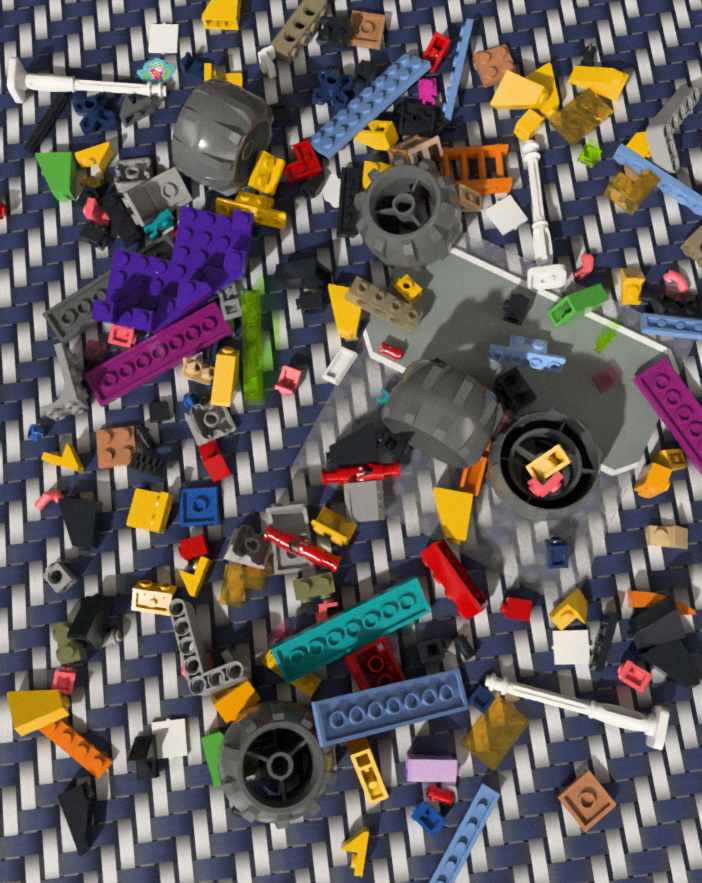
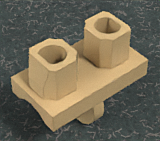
(197, 371)

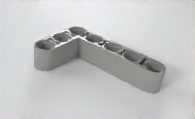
(661, 129)
(198, 653)

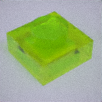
(589, 155)
(603, 341)

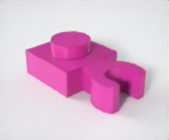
(427, 90)

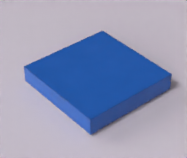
(199, 506)

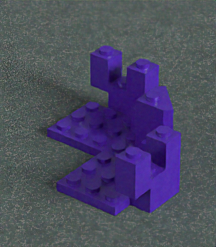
(155, 292)

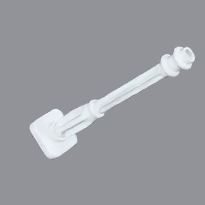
(19, 81)
(546, 273)
(653, 725)

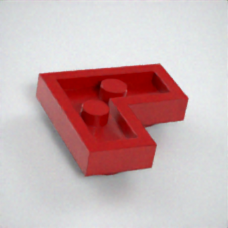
(305, 166)

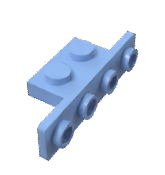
(526, 353)

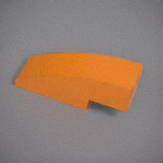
(473, 476)
(643, 599)

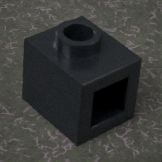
(515, 308)

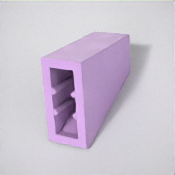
(431, 768)

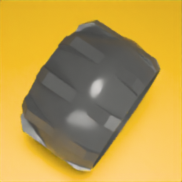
(221, 135)
(427, 242)
(443, 413)
(555, 429)
(285, 806)

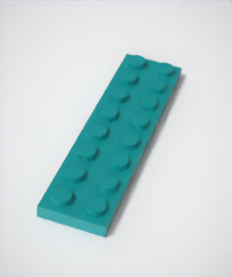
(350, 629)

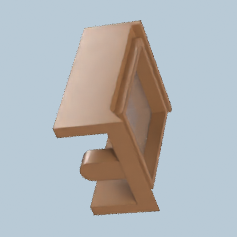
(414, 146)

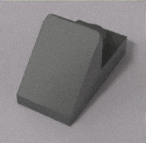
(133, 113)

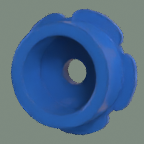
(191, 399)
(35, 432)

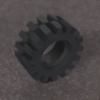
(147, 465)

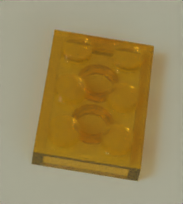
(580, 117)
(495, 733)

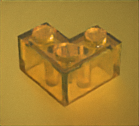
(631, 194)
(236, 580)

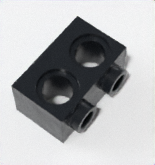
(519, 388)

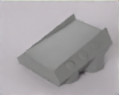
(131, 173)
(209, 422)
(364, 501)
(248, 547)

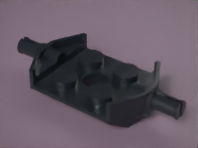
(430, 125)
(668, 303)

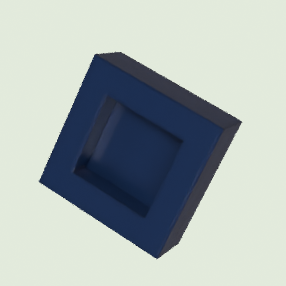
(481, 699)

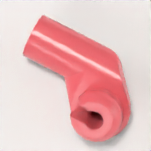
(588, 263)
(678, 278)
(48, 496)

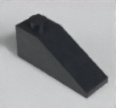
(78, 810)

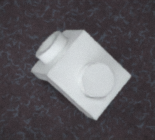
(265, 57)

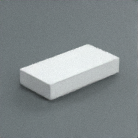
(339, 365)

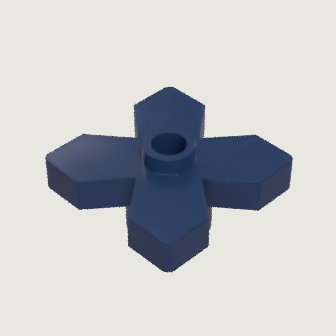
(332, 89)
(93, 112)

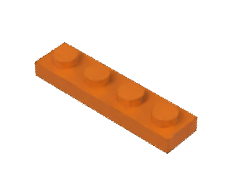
(78, 747)

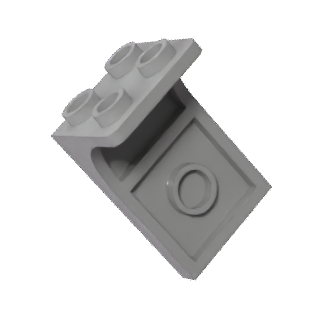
(156, 195)
(74, 395)
(295, 520)

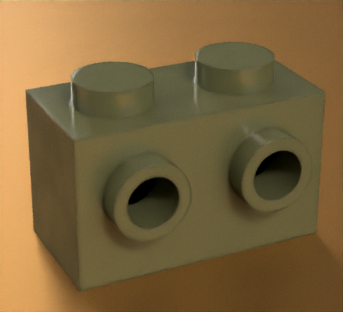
(314, 586)
(67, 651)

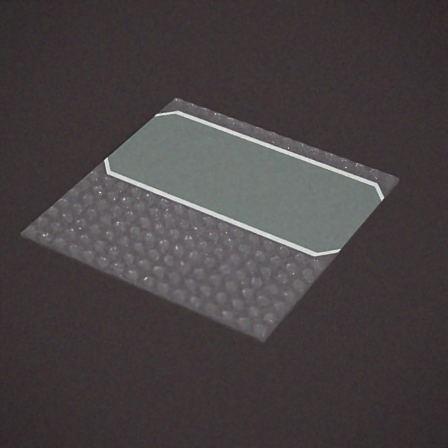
(458, 323)

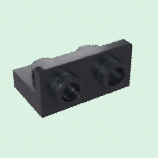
(335, 33)

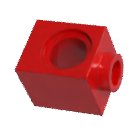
(194, 548)
(516, 608)

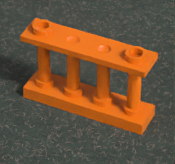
(482, 185)

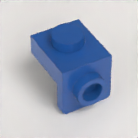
(428, 818)

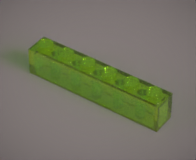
(253, 347)

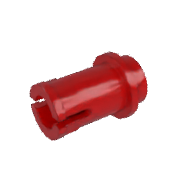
(392, 351)
(439, 794)

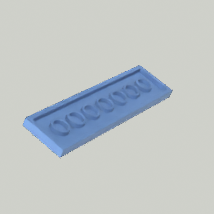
(369, 104)
(388, 707)

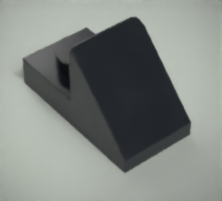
(92, 188)
(145, 755)

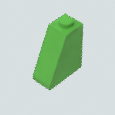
(60, 173)
(577, 305)
(211, 745)

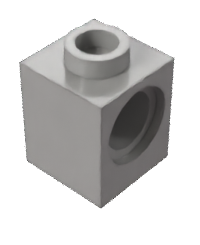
(65, 583)

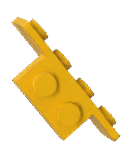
(256, 204)

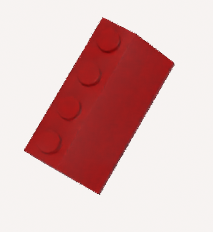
(454, 578)
(374, 665)

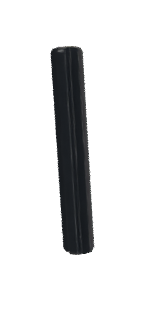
(45, 123)

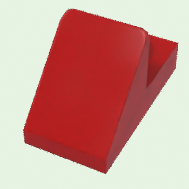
(436, 50)
(214, 461)

